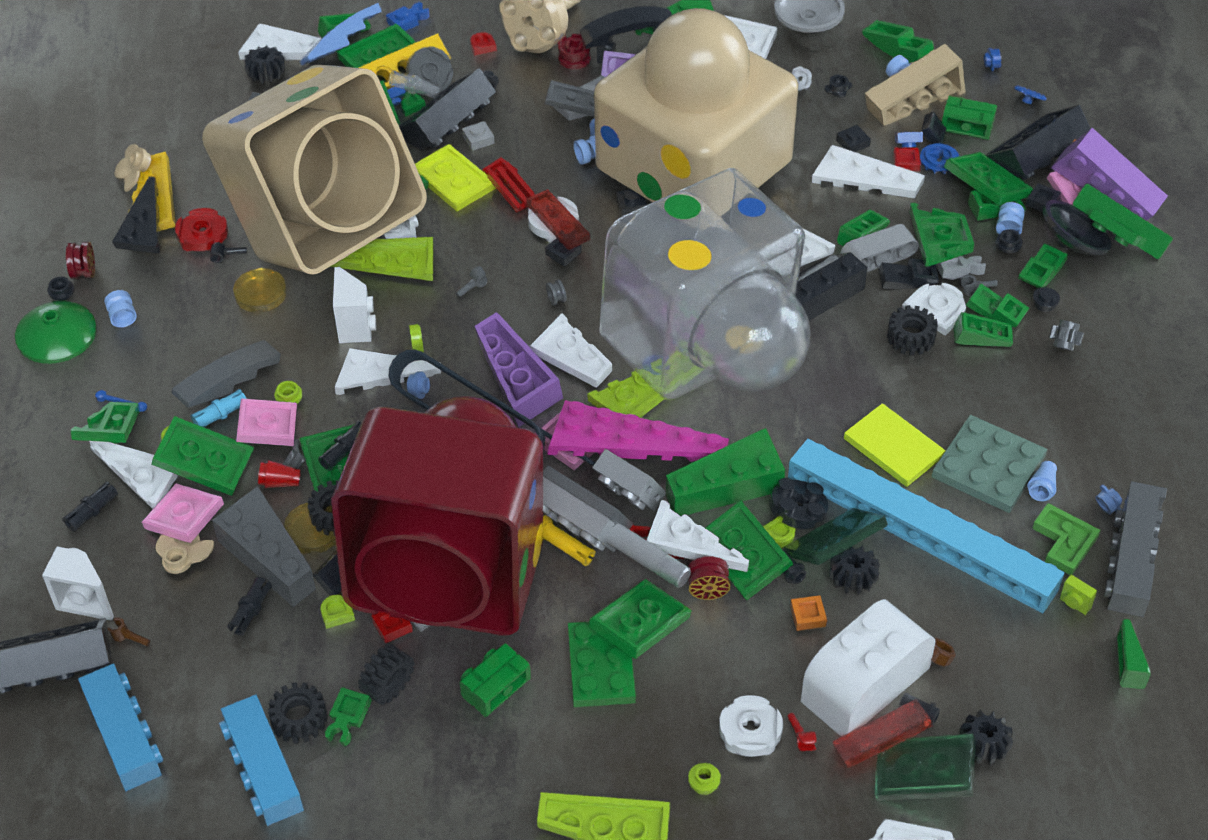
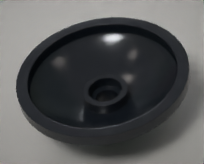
(1075, 229)

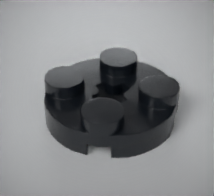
(785, 499)

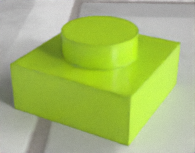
(1078, 594)

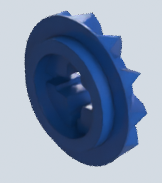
(931, 153)

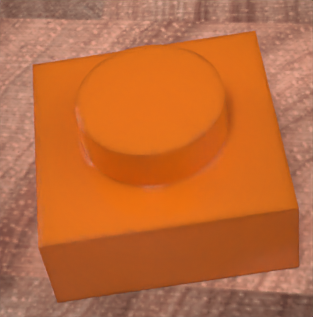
(808, 613)

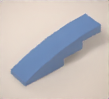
(337, 37)

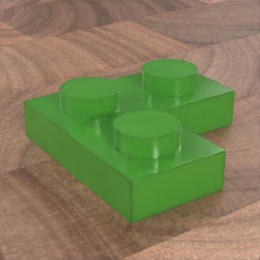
(1071, 535)

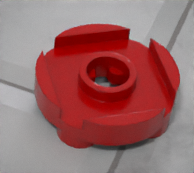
(189, 229)

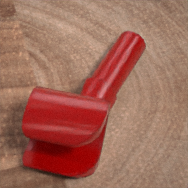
(805, 740)

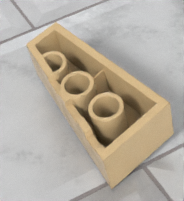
(917, 85)

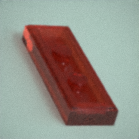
(558, 219)
(882, 733)

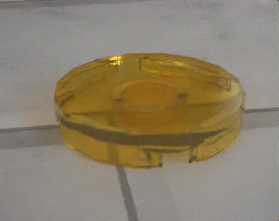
(259, 290)
(304, 534)

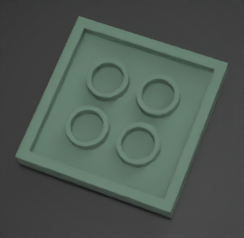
(989, 463)

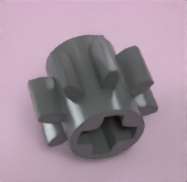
(1066, 335)

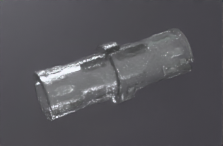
(413, 84)

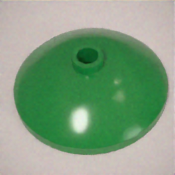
(55, 332)

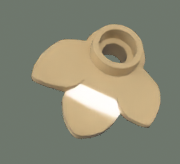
(129, 168)
(180, 555)

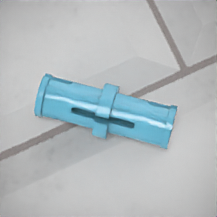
(218, 409)

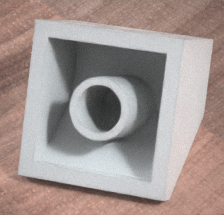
(352, 308)
(76, 585)

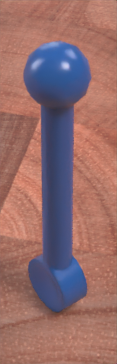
(102, 396)

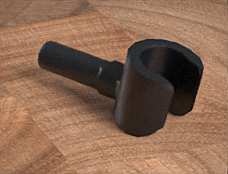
(218, 251)

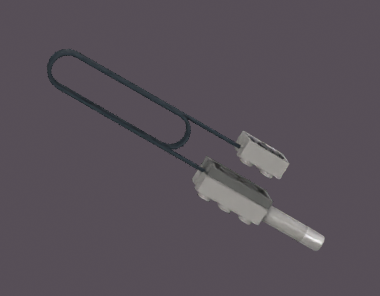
(574, 505)

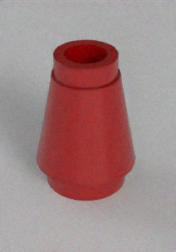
(278, 475)

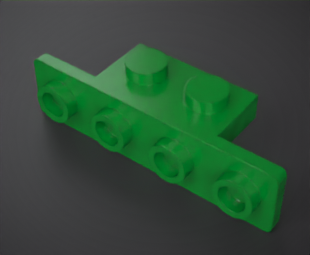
(1122, 222)

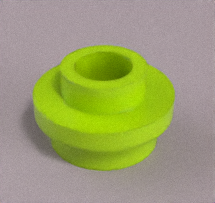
(288, 392)
(704, 786)

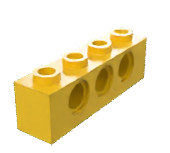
(388, 63)

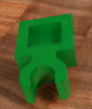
(347, 711)

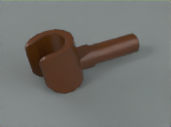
(123, 633)

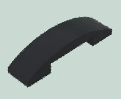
(622, 21)

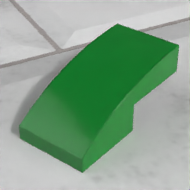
(1043, 267)
(997, 308)

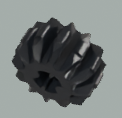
(264, 64)
(854, 570)
(991, 736)

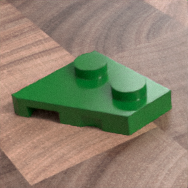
(110, 424)

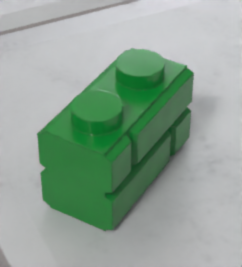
(969, 117)
(494, 679)

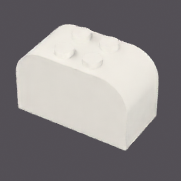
(866, 667)

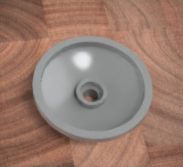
(809, 15)

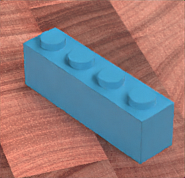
(120, 727)
(261, 759)

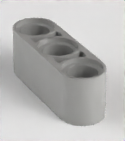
(883, 246)

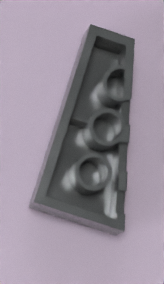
(263, 544)
(1135, 549)

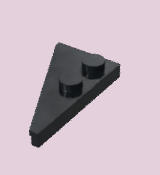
(141, 226)

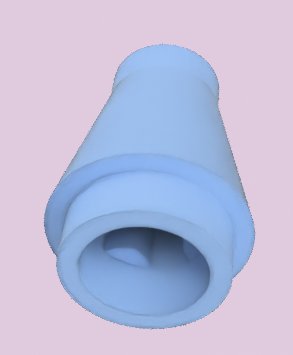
(1043, 483)

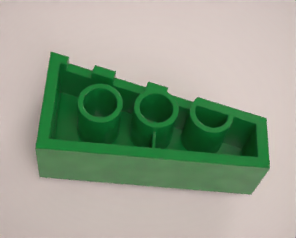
(725, 477)

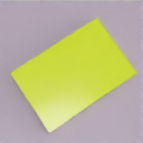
(454, 177)
(894, 445)

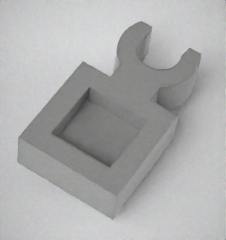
(959, 267)

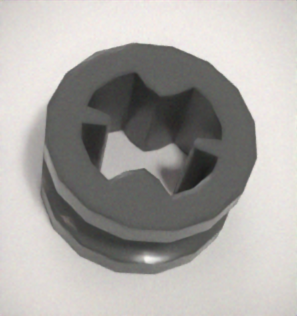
(556, 292)

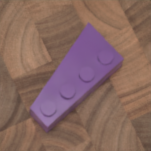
(1099, 164)
(519, 372)

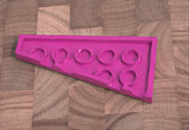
(627, 436)

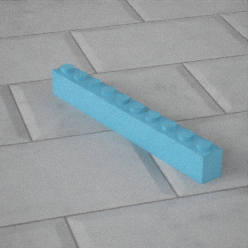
(929, 526)

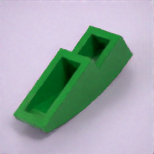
(897, 40)

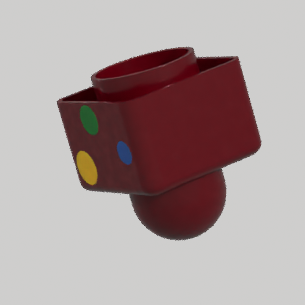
(441, 516)

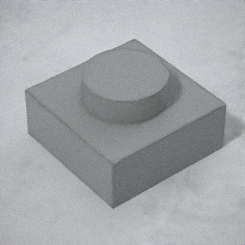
(478, 135)

